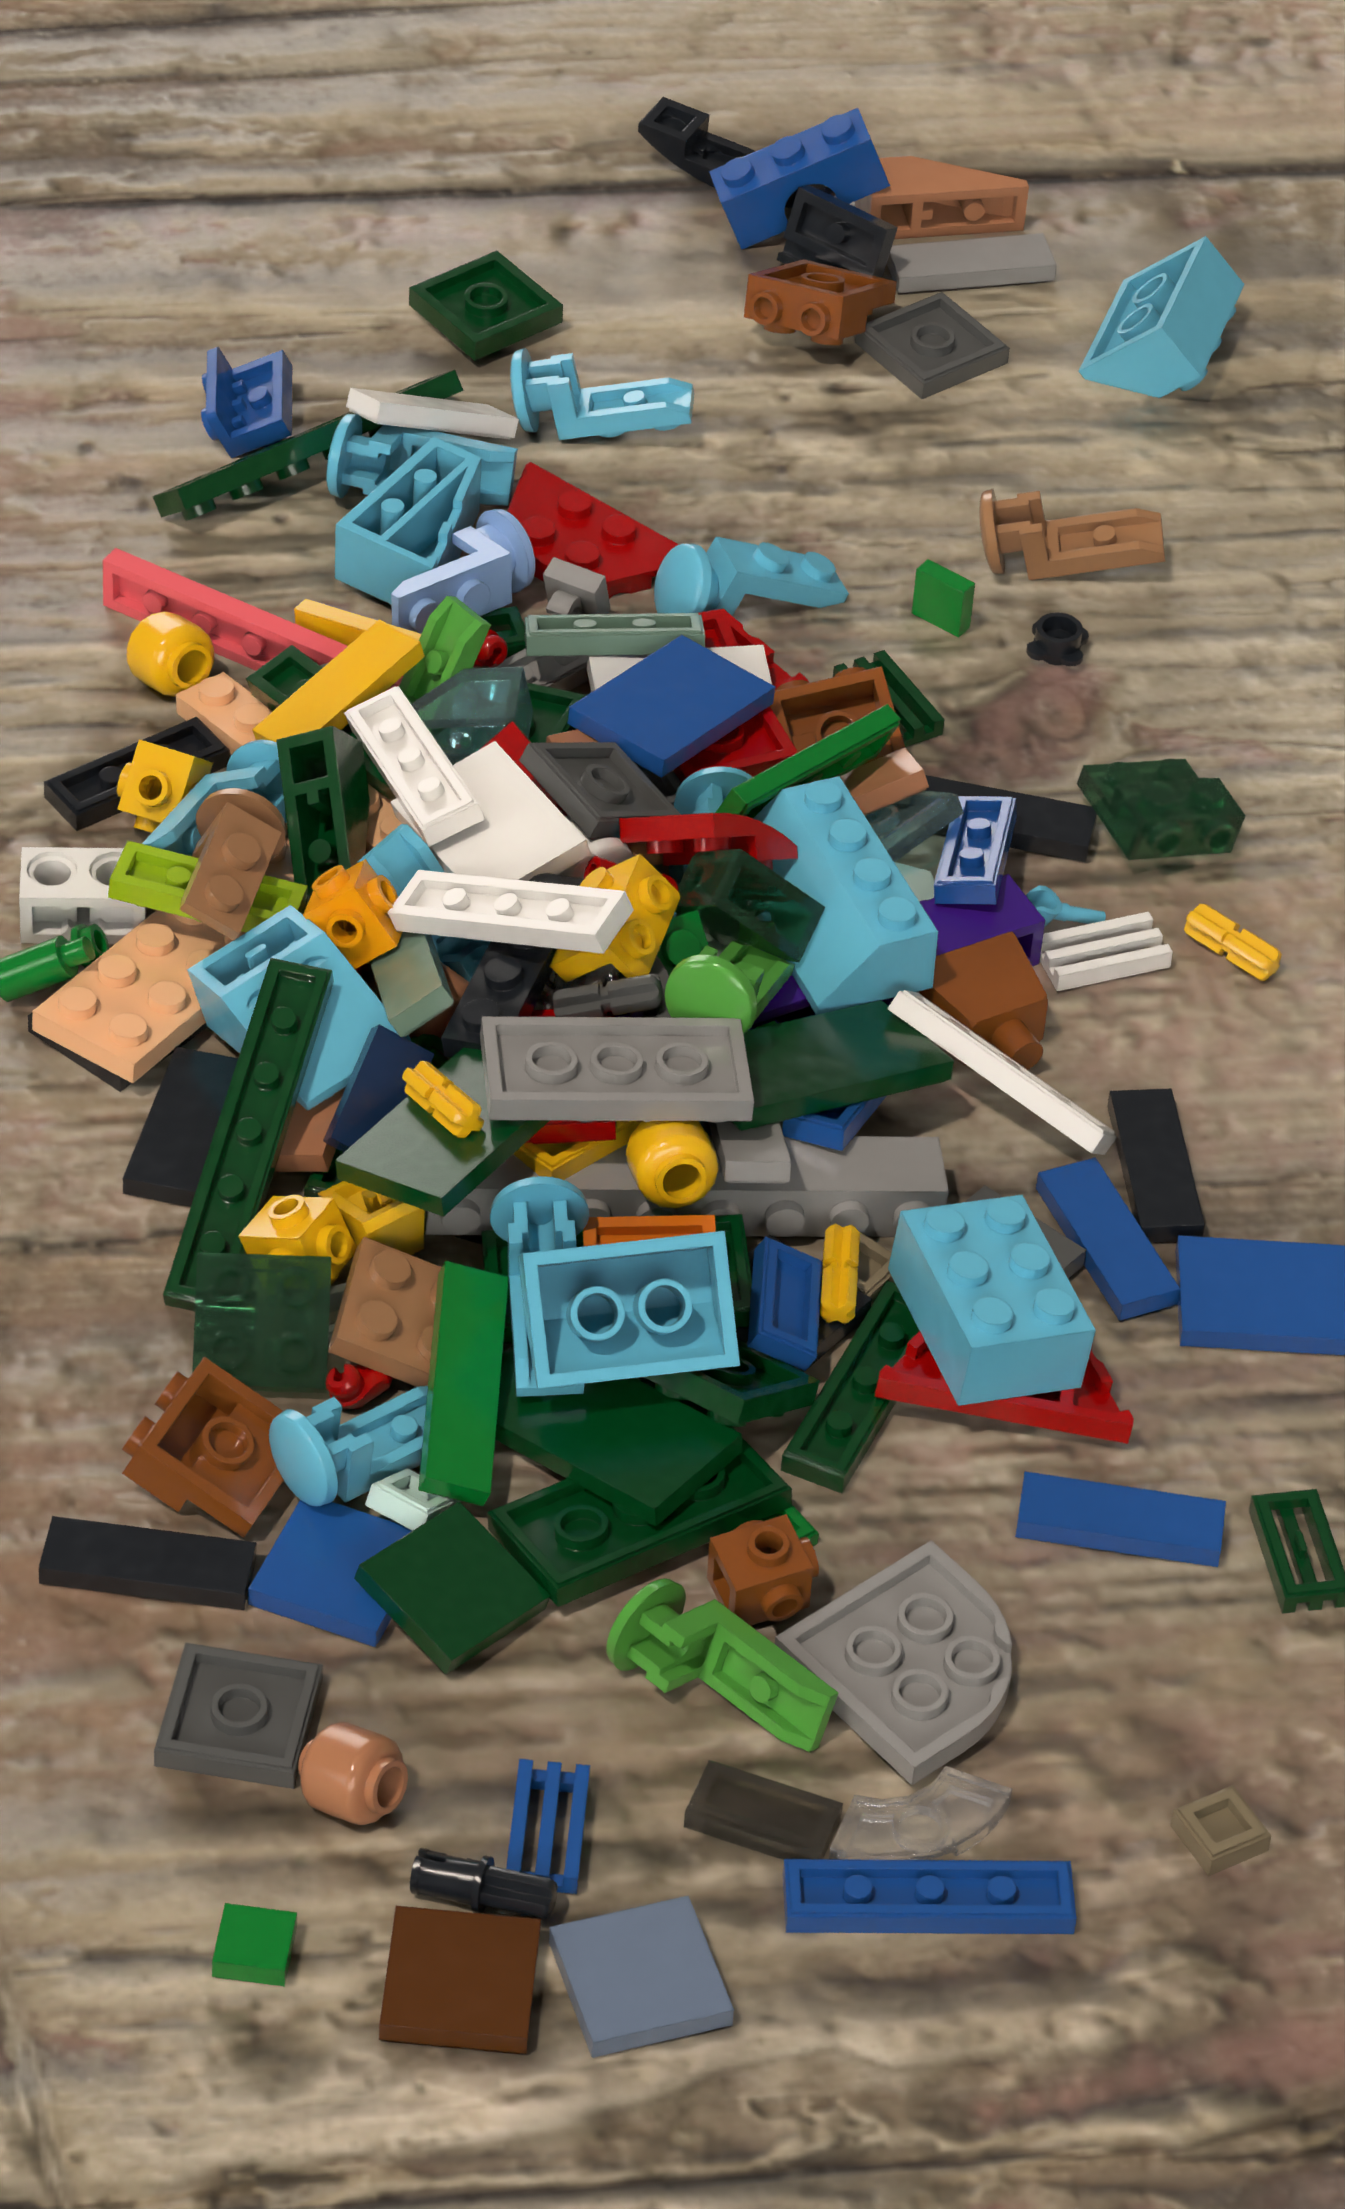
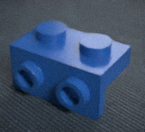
(247, 403)

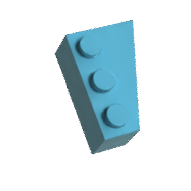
(409, 520)

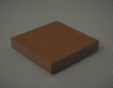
(460, 1979)

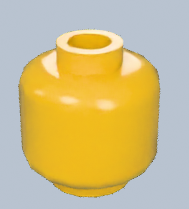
(169, 653)
(672, 1162)

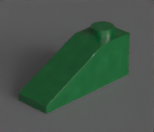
(324, 801)

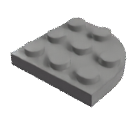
(913, 1660)

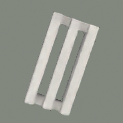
(1098, 945)

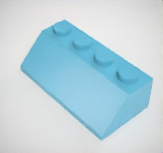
(872, 925)

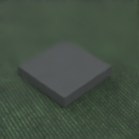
(932, 345)
(595, 784)
(238, 1715)

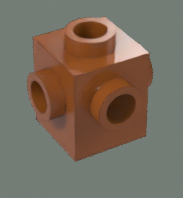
(762, 1570)

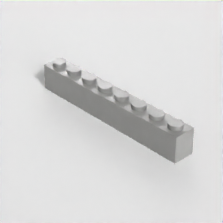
(827, 1186)

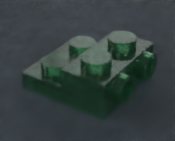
(1162, 808)

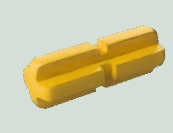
(1243, 948)
(443, 1098)
(839, 1273)

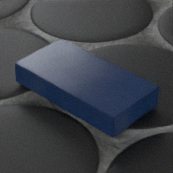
(374, 1085)

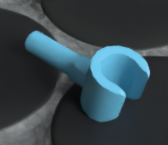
(1052, 908)

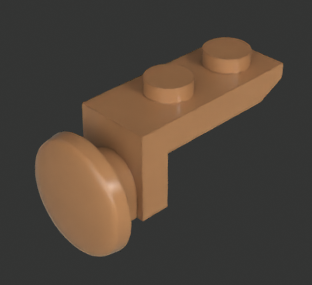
(1070, 543)
(235, 847)

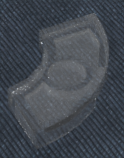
(928, 1824)

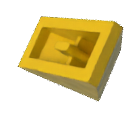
(378, 1217)

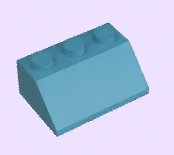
(1165, 323)
(629, 1309)

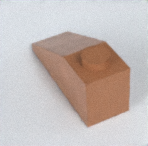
(946, 199)

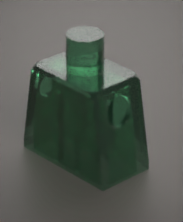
(734, 889)

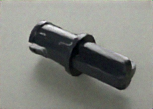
(481, 1884)

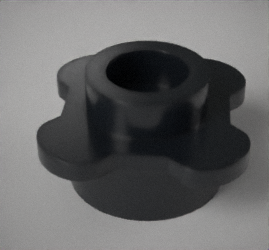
(1058, 640)

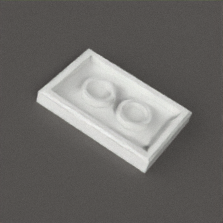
(520, 829)

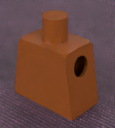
(994, 995)

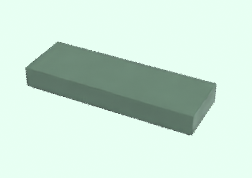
(608, 633)
(412, 983)

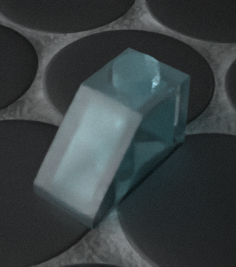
(475, 708)

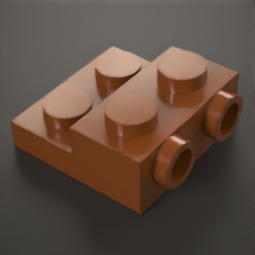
(815, 300)
(825, 706)
(208, 1447)

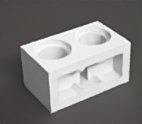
(70, 889)

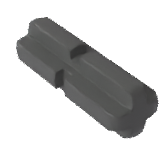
(618, 996)

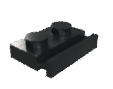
(836, 234)

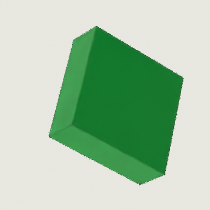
(943, 598)
(254, 1944)

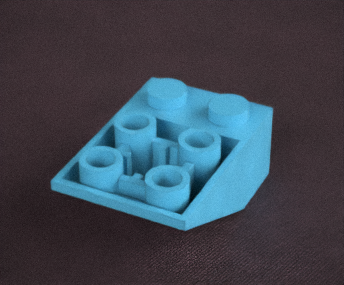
(232, 978)

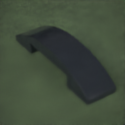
(684, 139)

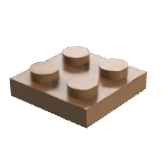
(387, 1313)

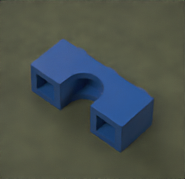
(829, 154)

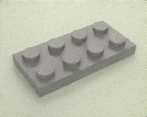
(616, 1069)

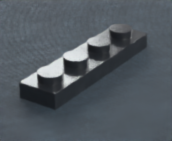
(502, 985)

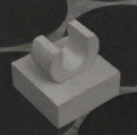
(574, 589)

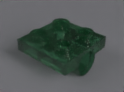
(264, 1319)

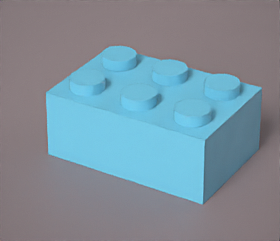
(991, 1299)

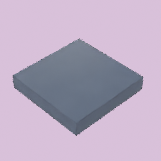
(640, 1976)

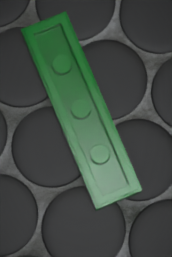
(823, 760)
(463, 1384)

